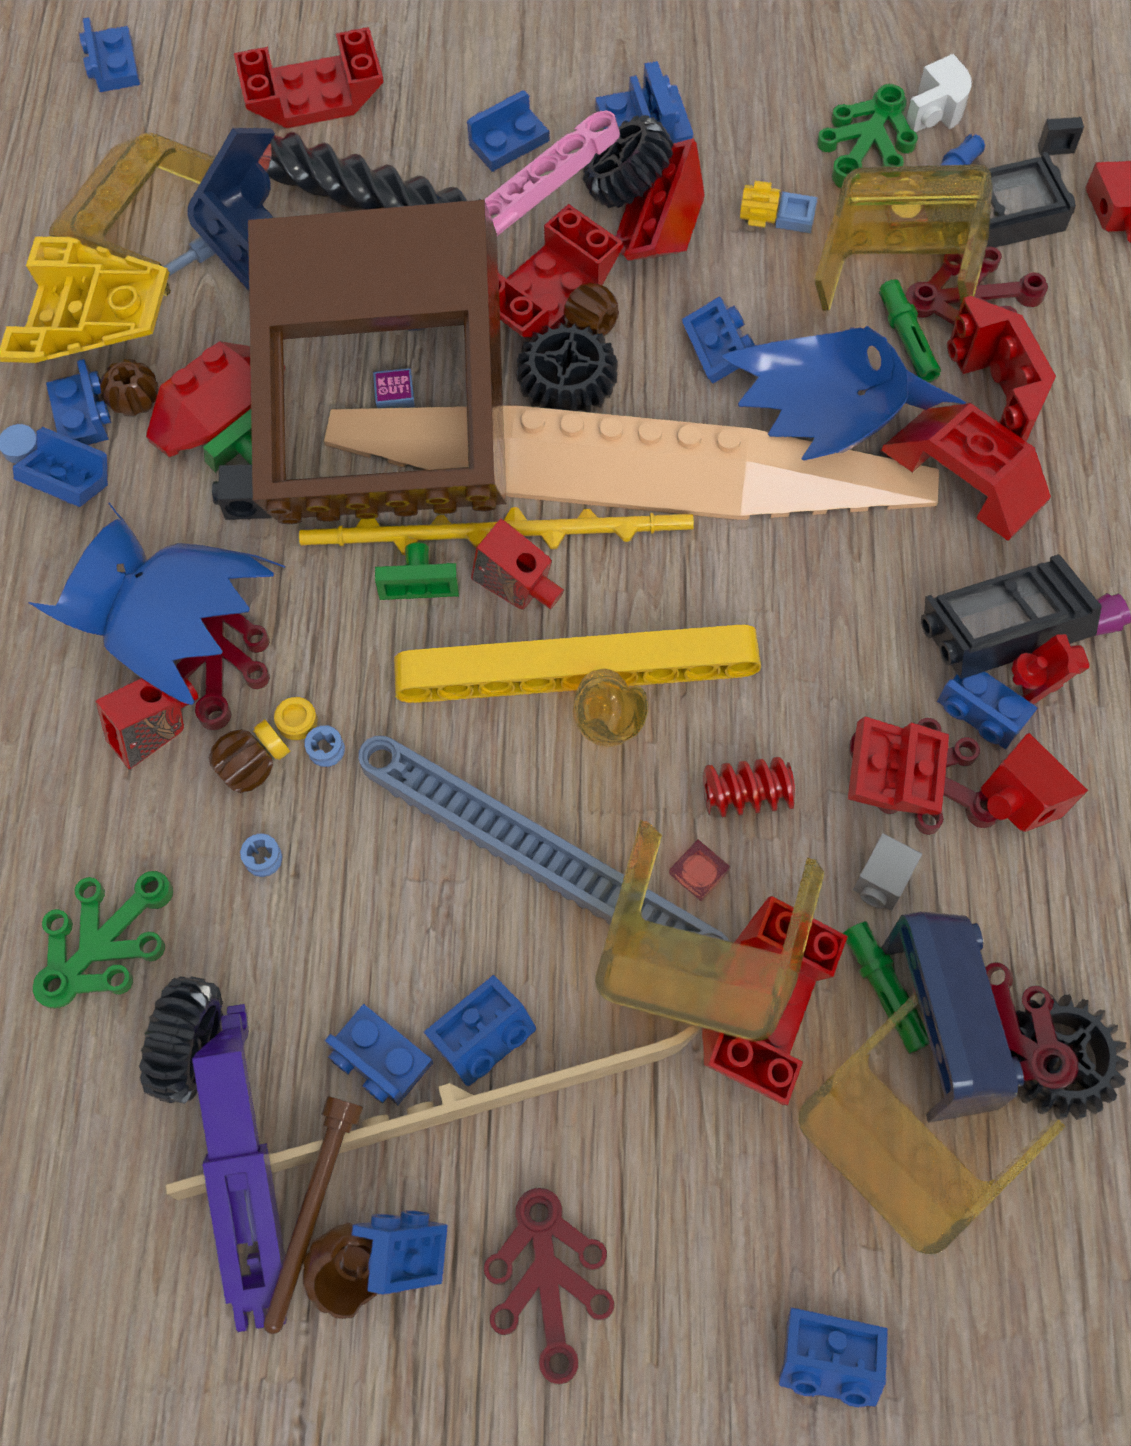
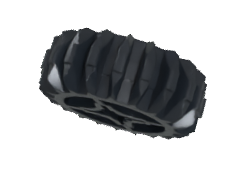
(629, 163)
(547, 359)
(178, 1028)
(1098, 1083)

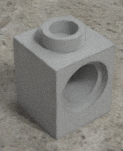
(887, 873)

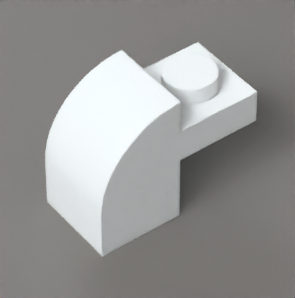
(941, 95)

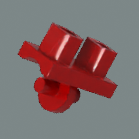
(1048, 667)

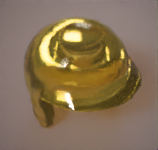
(608, 709)

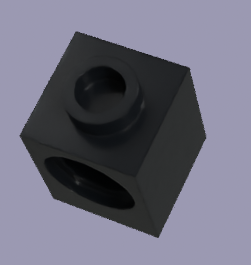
(235, 493)

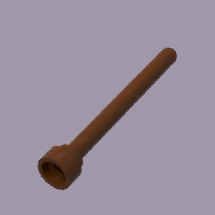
(338, 1120)

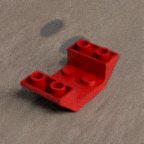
(314, 88)
(572, 255)
(1003, 341)
(983, 456)
(768, 1063)

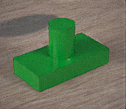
(229, 443)
(417, 577)

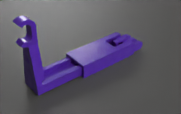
(238, 1172)

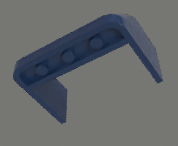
(231, 196)
(957, 1013)

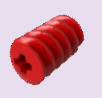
(749, 786)

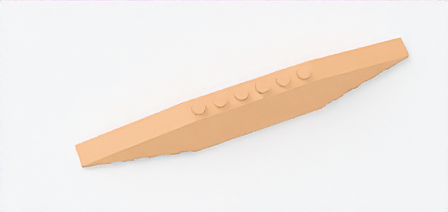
(641, 462)

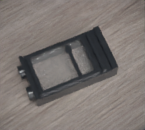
(1028, 201)
(1010, 616)

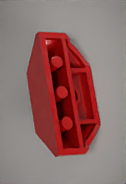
(667, 213)
(202, 399)

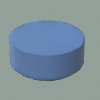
(17, 442)

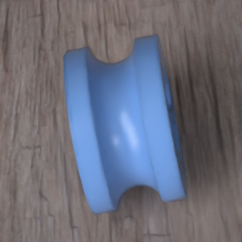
(320, 757)
(271, 864)

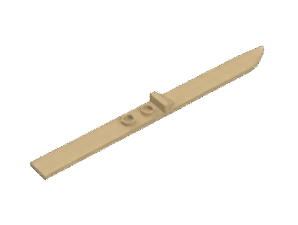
(461, 1104)

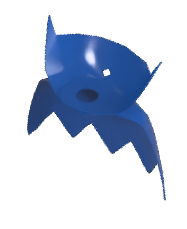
(818, 387)
(156, 604)

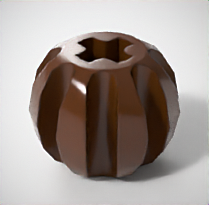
(593, 307)
(129, 387)
(240, 761)

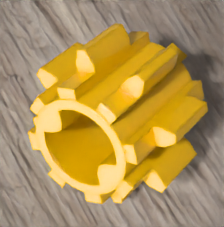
(759, 204)

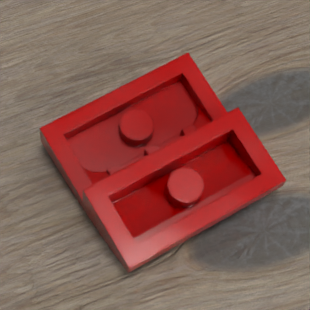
(898, 767)

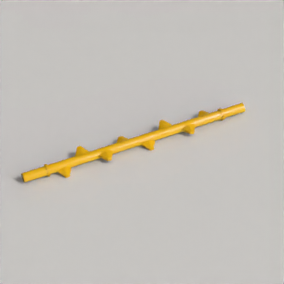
(442, 529)

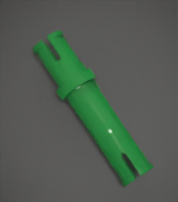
(904, 319)
(882, 977)

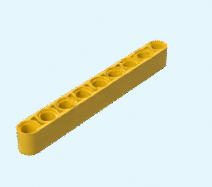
(564, 662)

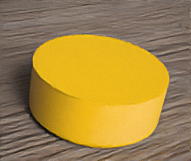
(295, 718)
(271, 740)

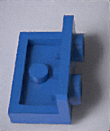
(63, 468)

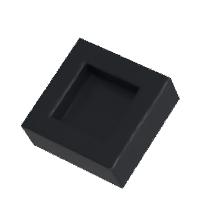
(1060, 136)

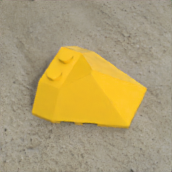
(83, 301)

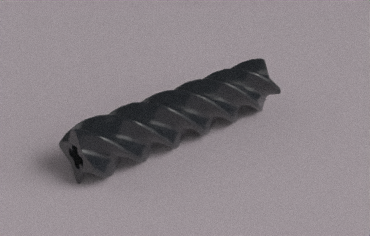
(349, 179)

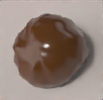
(338, 1272)

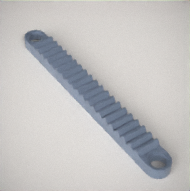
(514, 836)

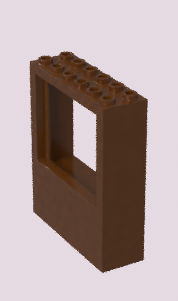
(367, 277)

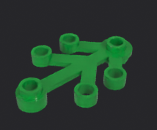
(886, 104)
(98, 943)

